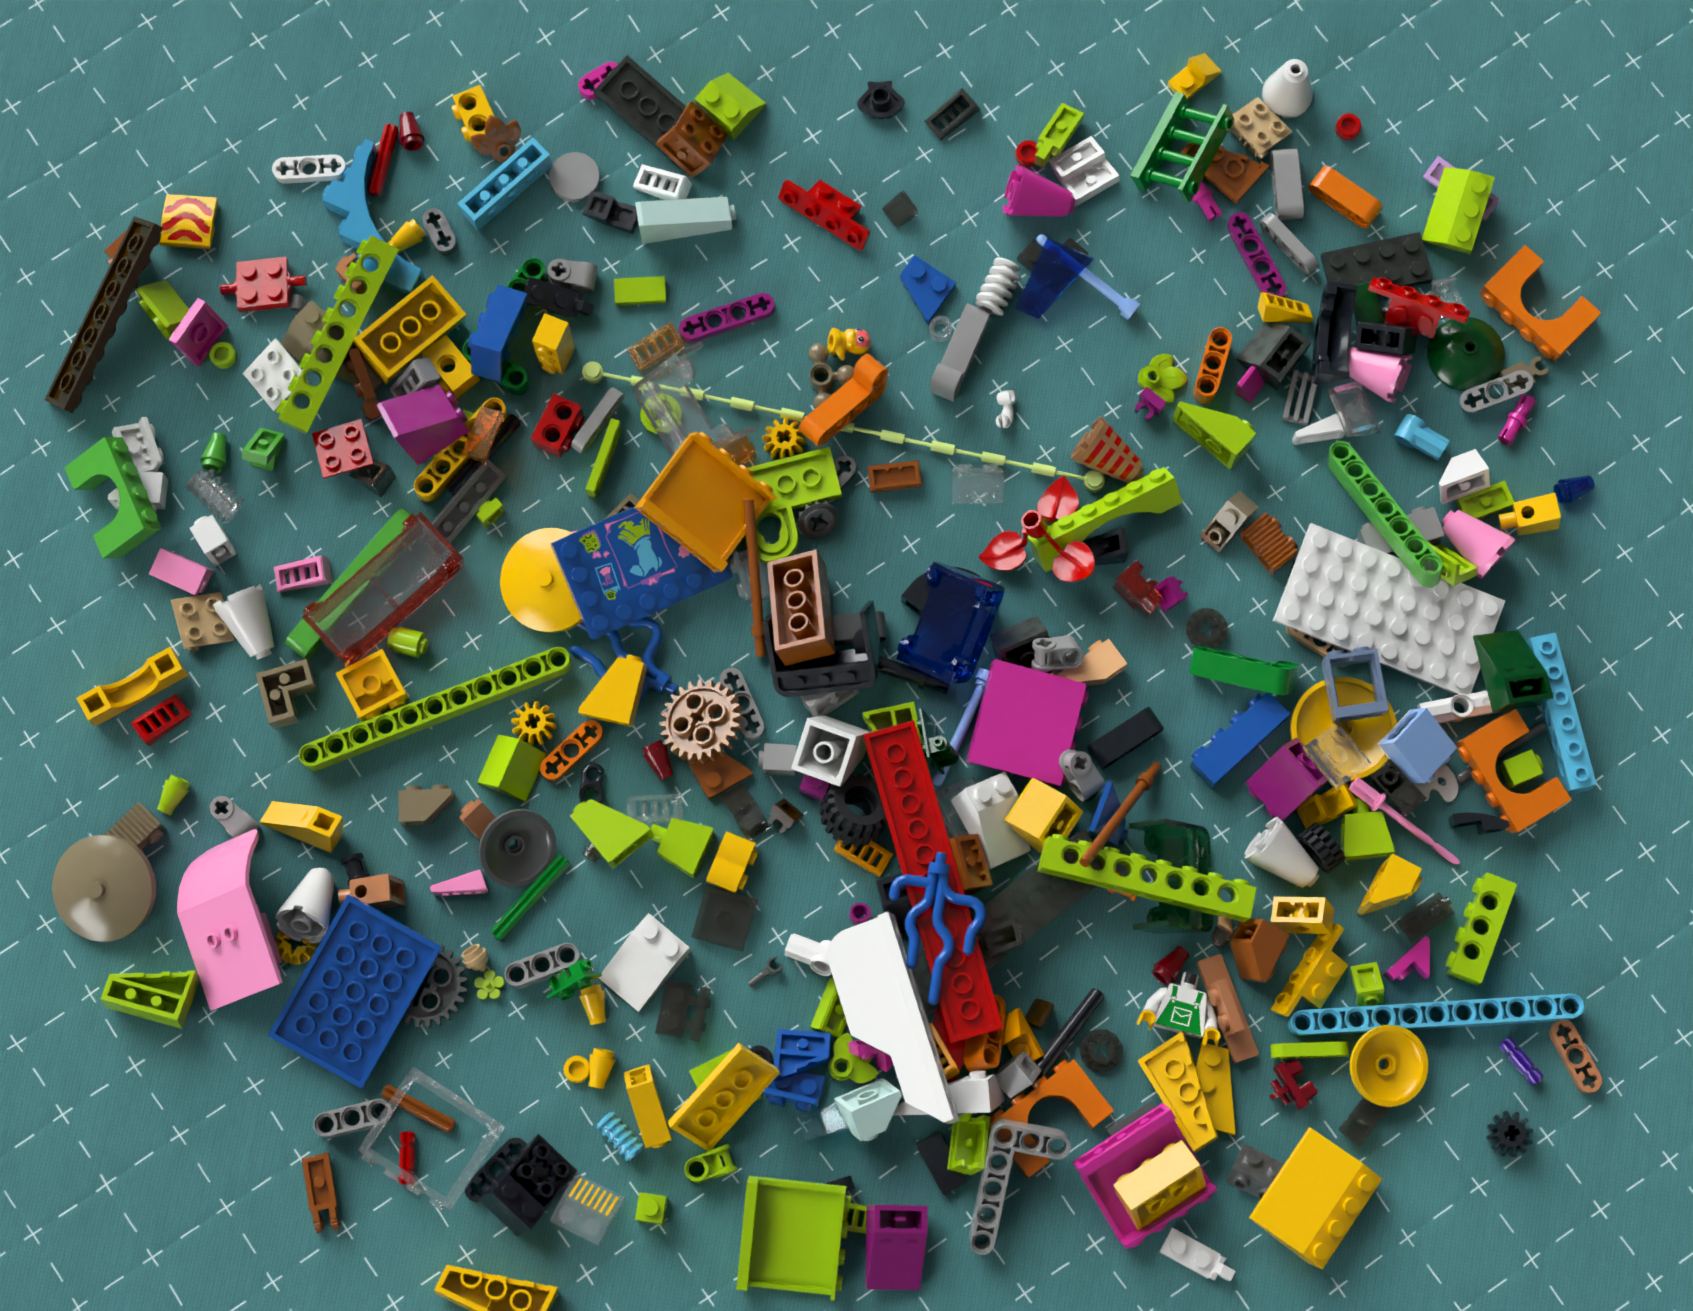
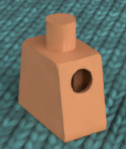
(377, 891)

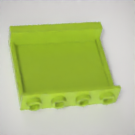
(793, 1236)

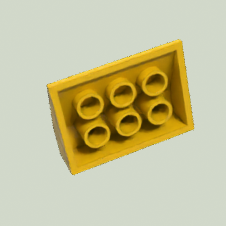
(1315, 1198)

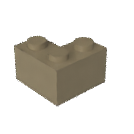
(280, 686)

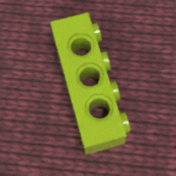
(1501, 893)

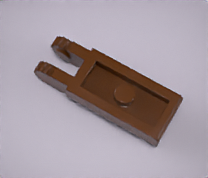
(362, 386)

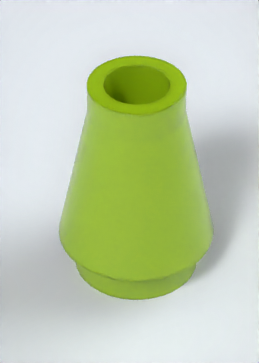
(173, 793)

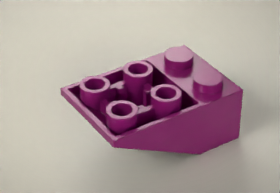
(895, 1246)

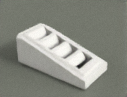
(678, 188)
(1322, 430)

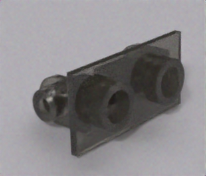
(1425, 917)

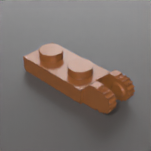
(321, 1189)

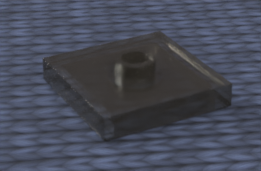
(724, 918)

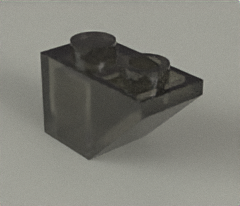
(1399, 790)

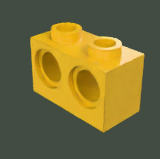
(473, 117)

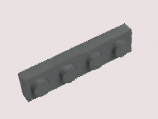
(468, 500)

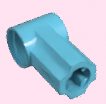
(1415, 434)

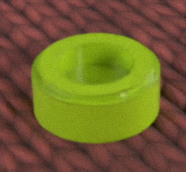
(223, 355)

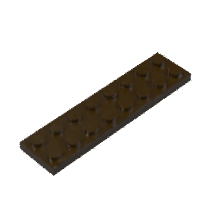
(103, 314)

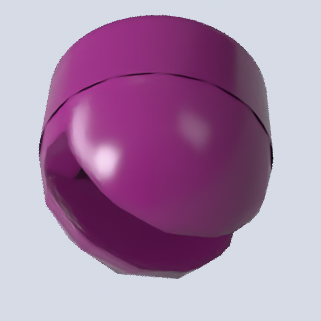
(857, 911)

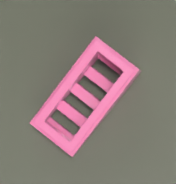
(324, 571)
(462, 885)

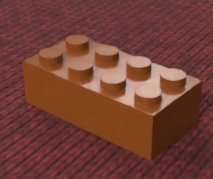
(800, 607)

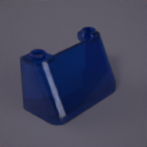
(952, 624)

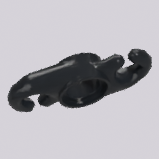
(586, 783)

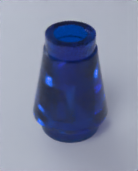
(1573, 488)

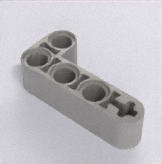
(959, 353)

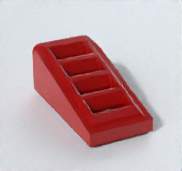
(139, 723)

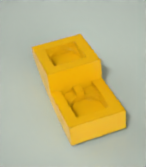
(1327, 806)

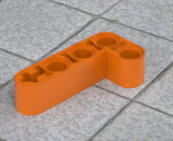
(847, 402)

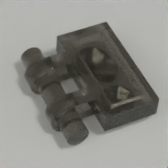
(675, 1008)

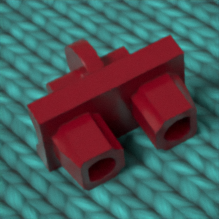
(1299, 1095)

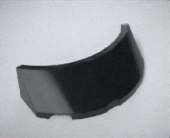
(1332, 333)

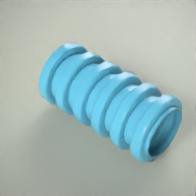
(620, 1136)

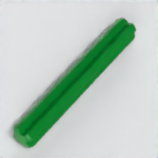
(530, 897)

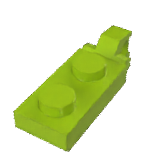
(1057, 133)

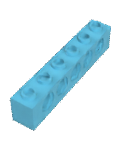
(1562, 719)

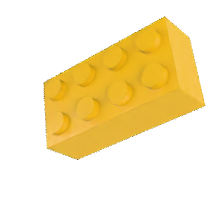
(409, 329)

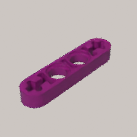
(1259, 256)
(725, 314)

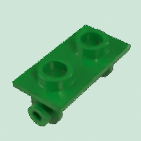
(581, 978)

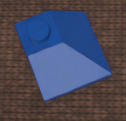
(1105, 810)

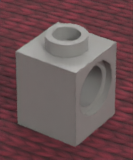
(777, 759)
(1017, 1074)

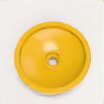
(1403, 1070)

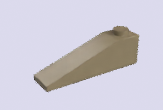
(301, 332)

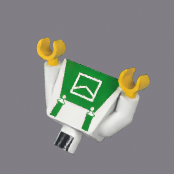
(1183, 1010)

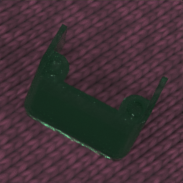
(1182, 846)

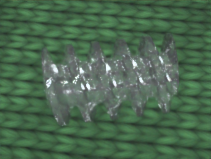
(214, 495)

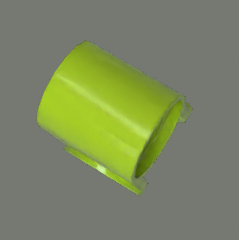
(712, 1164)

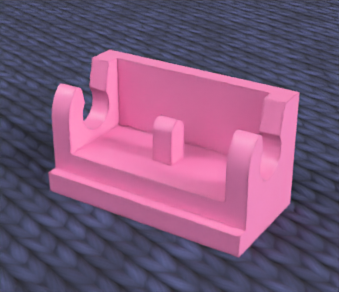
(180, 572)

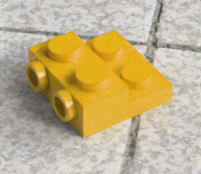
(372, 686)

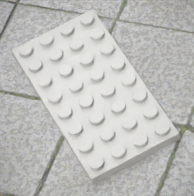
(1371, 599)

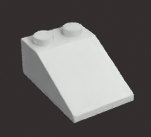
(983, 813)
(644, 962)

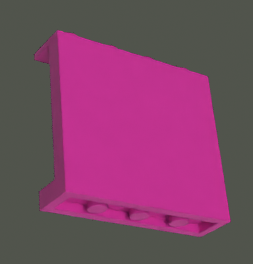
(1026, 722)
(1124, 1154)

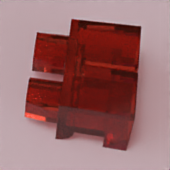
(1137, 590)

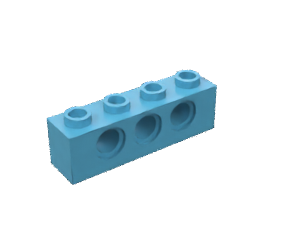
(505, 184)

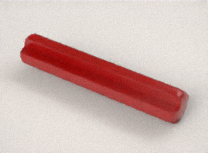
(382, 160)

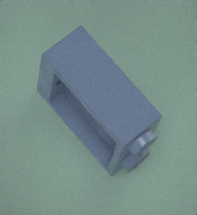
(1357, 711)

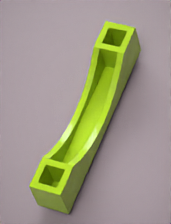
(1149, 494)

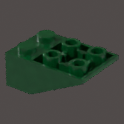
(1511, 671)

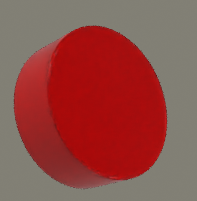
(1348, 126)
(1026, 153)

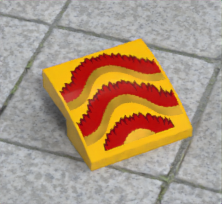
(188, 221)

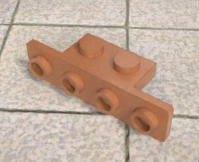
(1227, 1008)

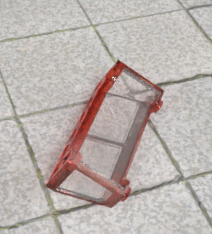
(384, 591)

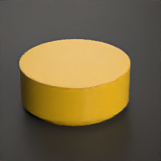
(577, 1069)

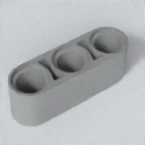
(1286, 184)
(529, 964)
(340, 1118)

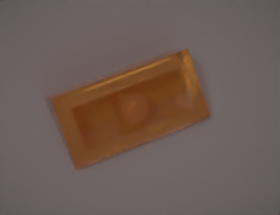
(483, 434)

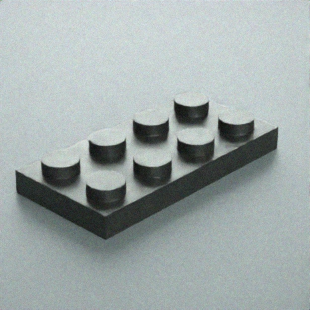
(640, 100)
(1396, 259)

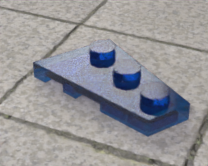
(1051, 275)

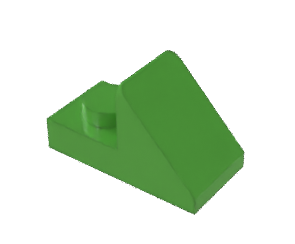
(263, 449)

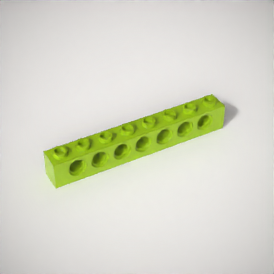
(383, 256)
(1241, 894)

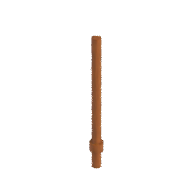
(754, 573)
(1143, 784)

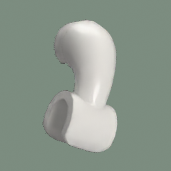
(1006, 399)

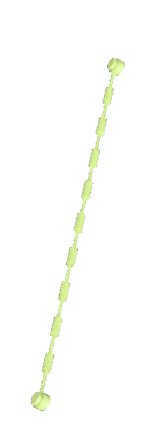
(1092, 481)

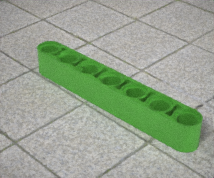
(1385, 524)
(302, 638)

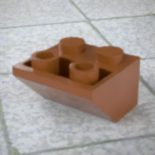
(1256, 949)

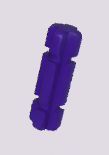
(1521, 1061)

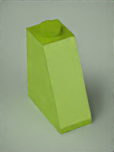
(610, 831)

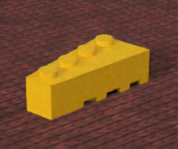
(493, 1292)

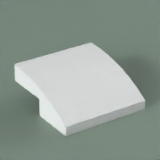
(1084, 170)

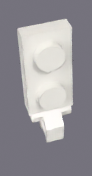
(1195, 1256)

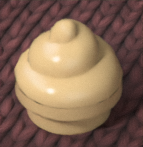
(475, 958)

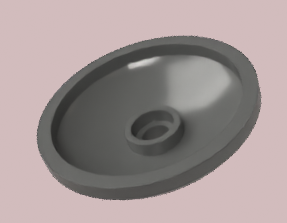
(529, 854)

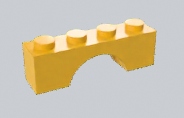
(112, 699)

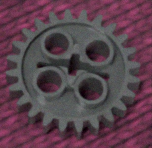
(447, 993)

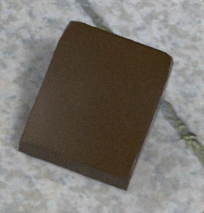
(1039, 1013)

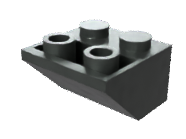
(1274, 352)

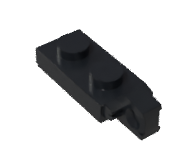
(555, 298)

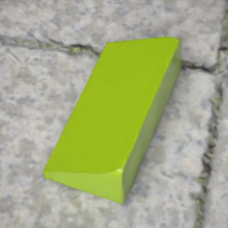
(830, 1014)

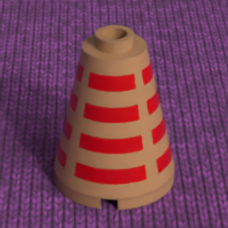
(1107, 453)

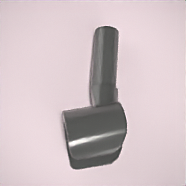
(297, 302)
(765, 972)

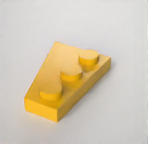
(1215, 1079)

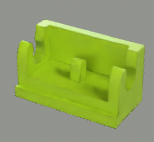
(968, 1144)

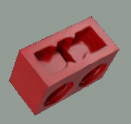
(550, 424)

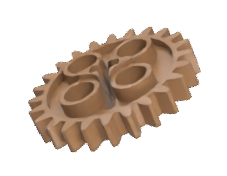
(720, 729)

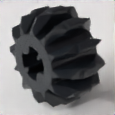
(1517, 1142)

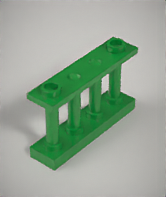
(1169, 130)

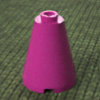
(1036, 196)

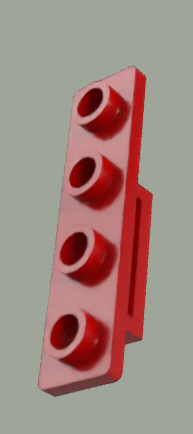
(827, 209)
(1416, 309)

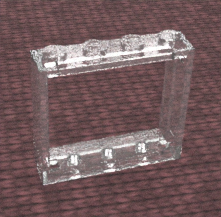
(414, 1184)

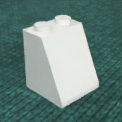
(829, 749)

